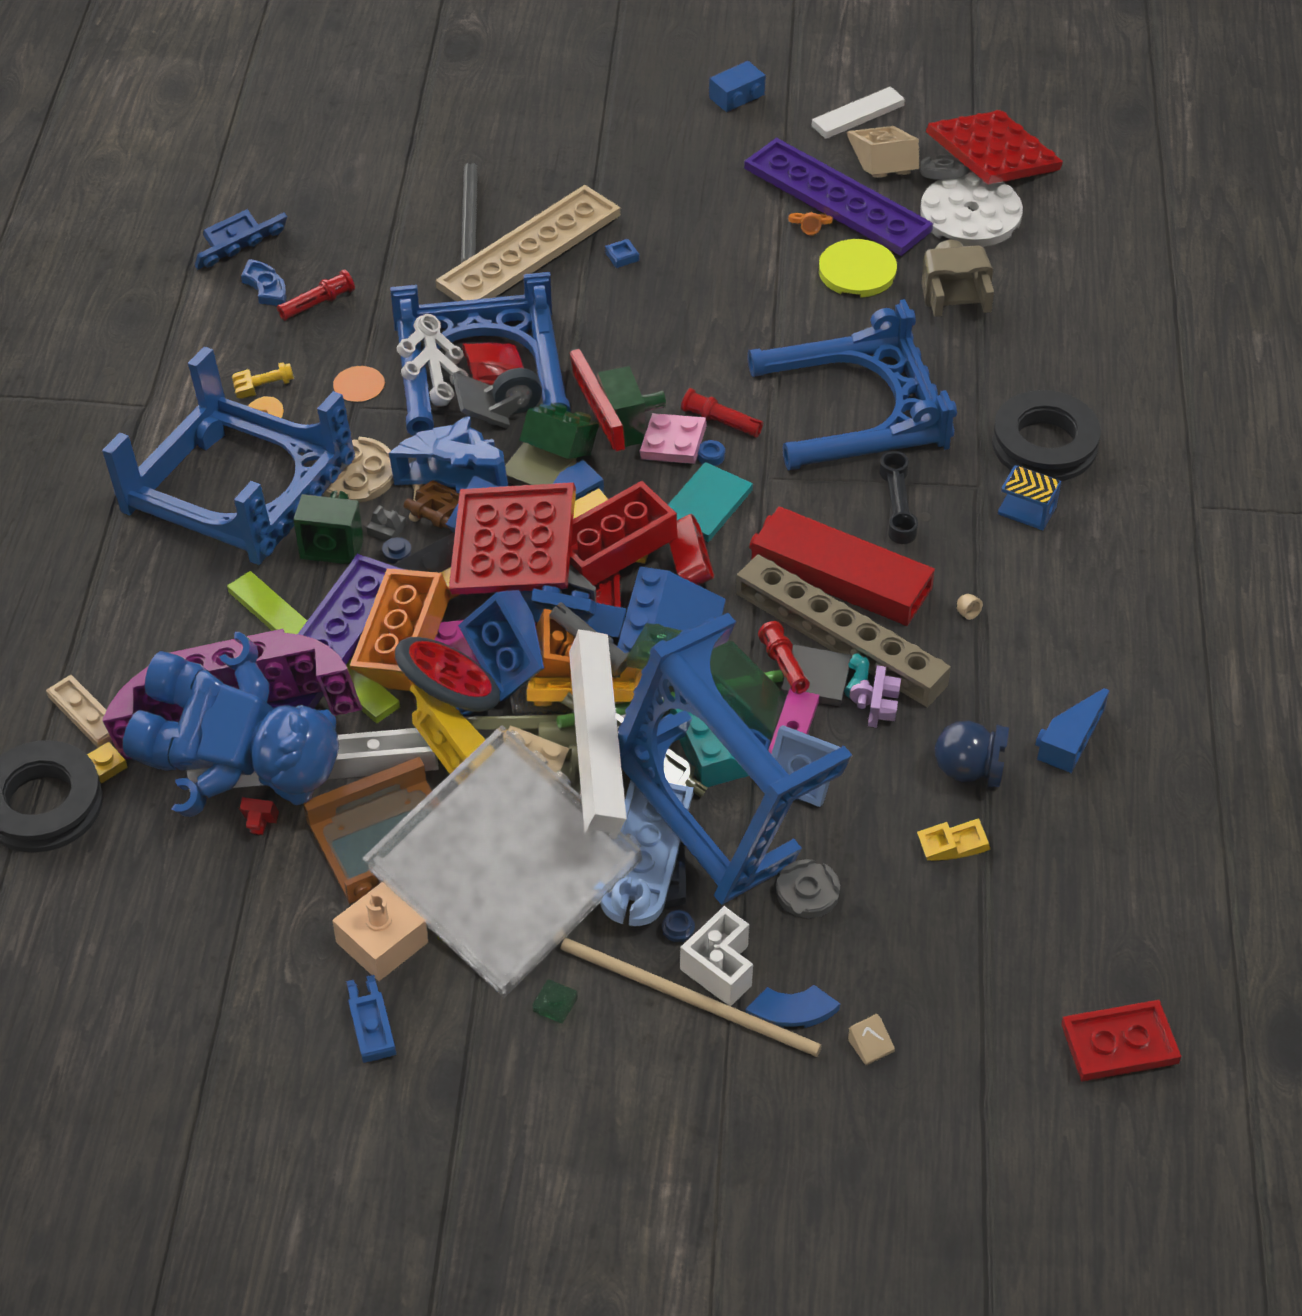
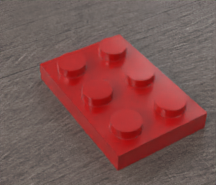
(1120, 1040)

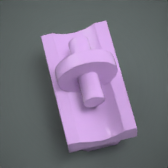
(865, 694)

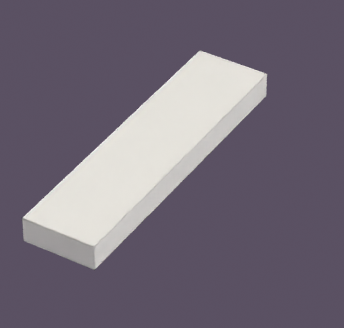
(858, 112)

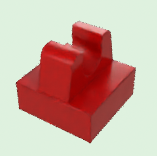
(258, 814)

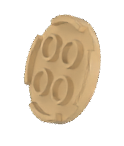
(367, 475)

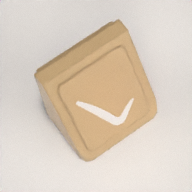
(870, 1039)

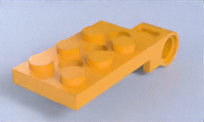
(548, 689)

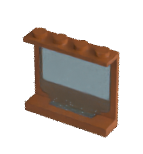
(359, 816)

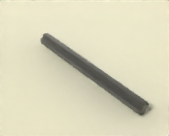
(469, 212)

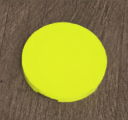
(857, 267)

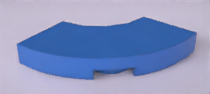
(265, 280)
(795, 1009)

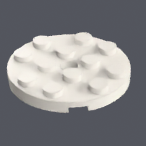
(995, 206)

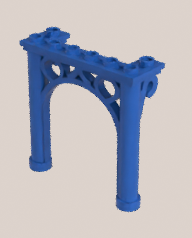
(478, 319)
(887, 337)

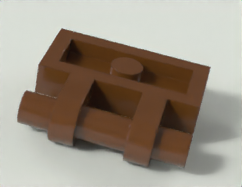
(435, 497)

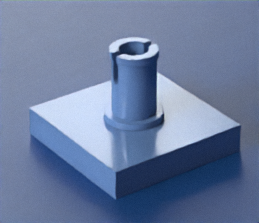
(796, 750)

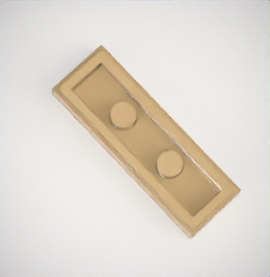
(80, 709)

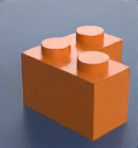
(554, 647)

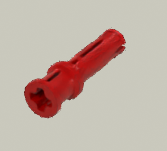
(326, 291)
(713, 410)
(780, 649)

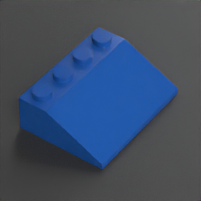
(667, 601)

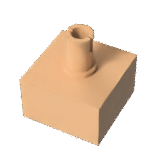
(380, 931)

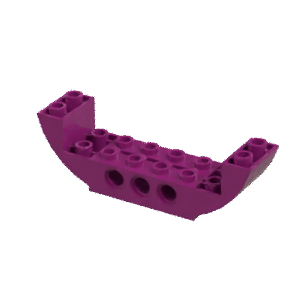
(288, 661)

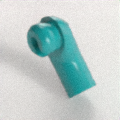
(861, 666)

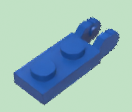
(370, 1022)

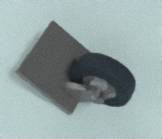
(511, 393)

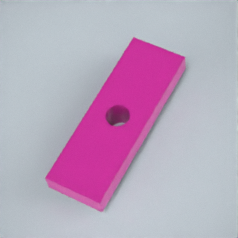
(797, 713)

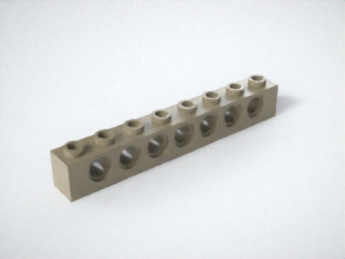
(841, 628)

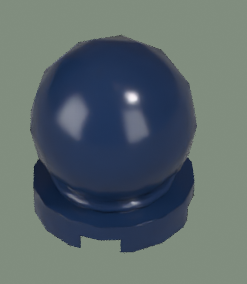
(970, 752)

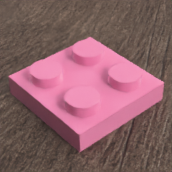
(673, 438)

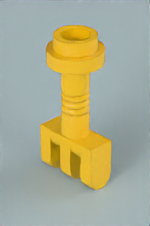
(245, 383)

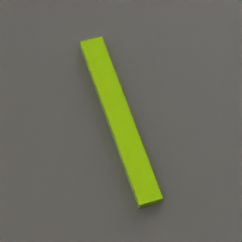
(278, 614)

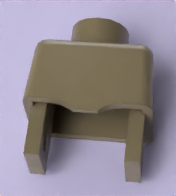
(957, 276)

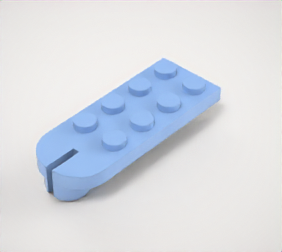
(659, 848)

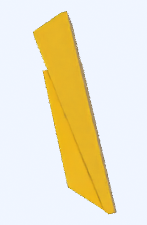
(444, 729)

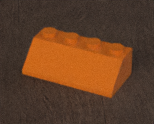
(404, 607)

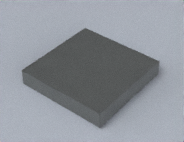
(825, 671)

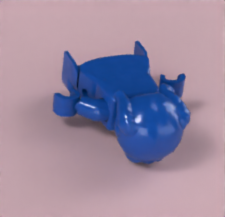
(230, 731)

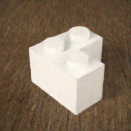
(715, 958)

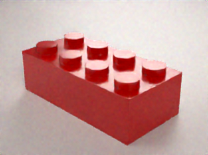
(621, 532)

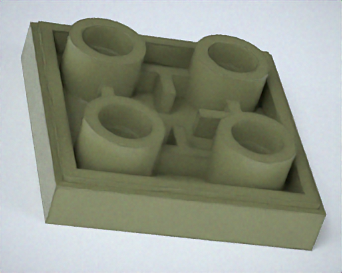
(535, 466)

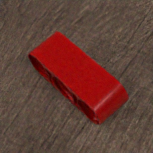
(691, 552)

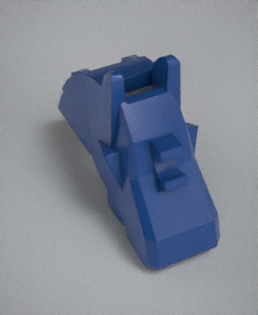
(448, 457)

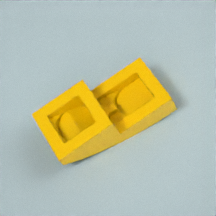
(955, 842)

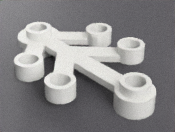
(428, 328)

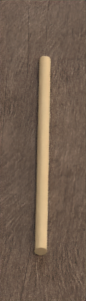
(691, 997)

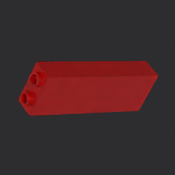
(844, 565)

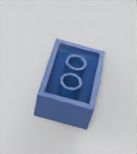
(504, 640)

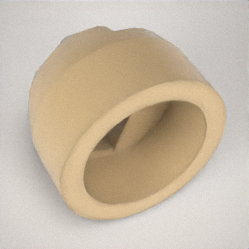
(969, 606)

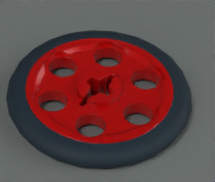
(447, 674)

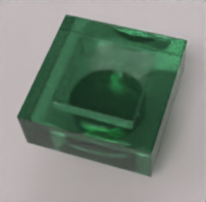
(555, 1001)

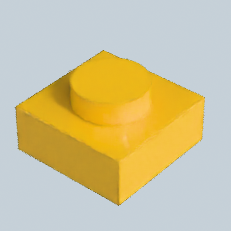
(107, 761)

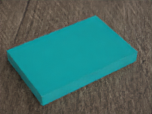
(711, 497)

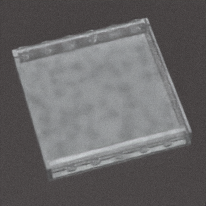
(502, 860)

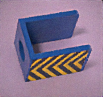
(1029, 497)

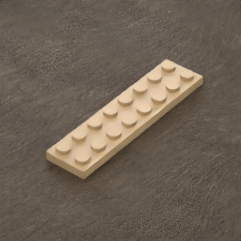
(529, 246)

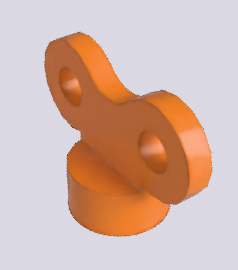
(810, 221)

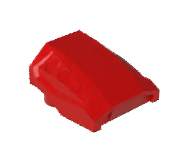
(490, 360)

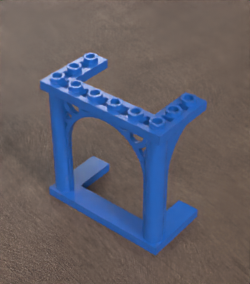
(256, 525)
(646, 739)

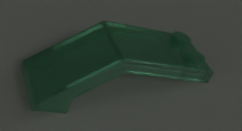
(734, 674)

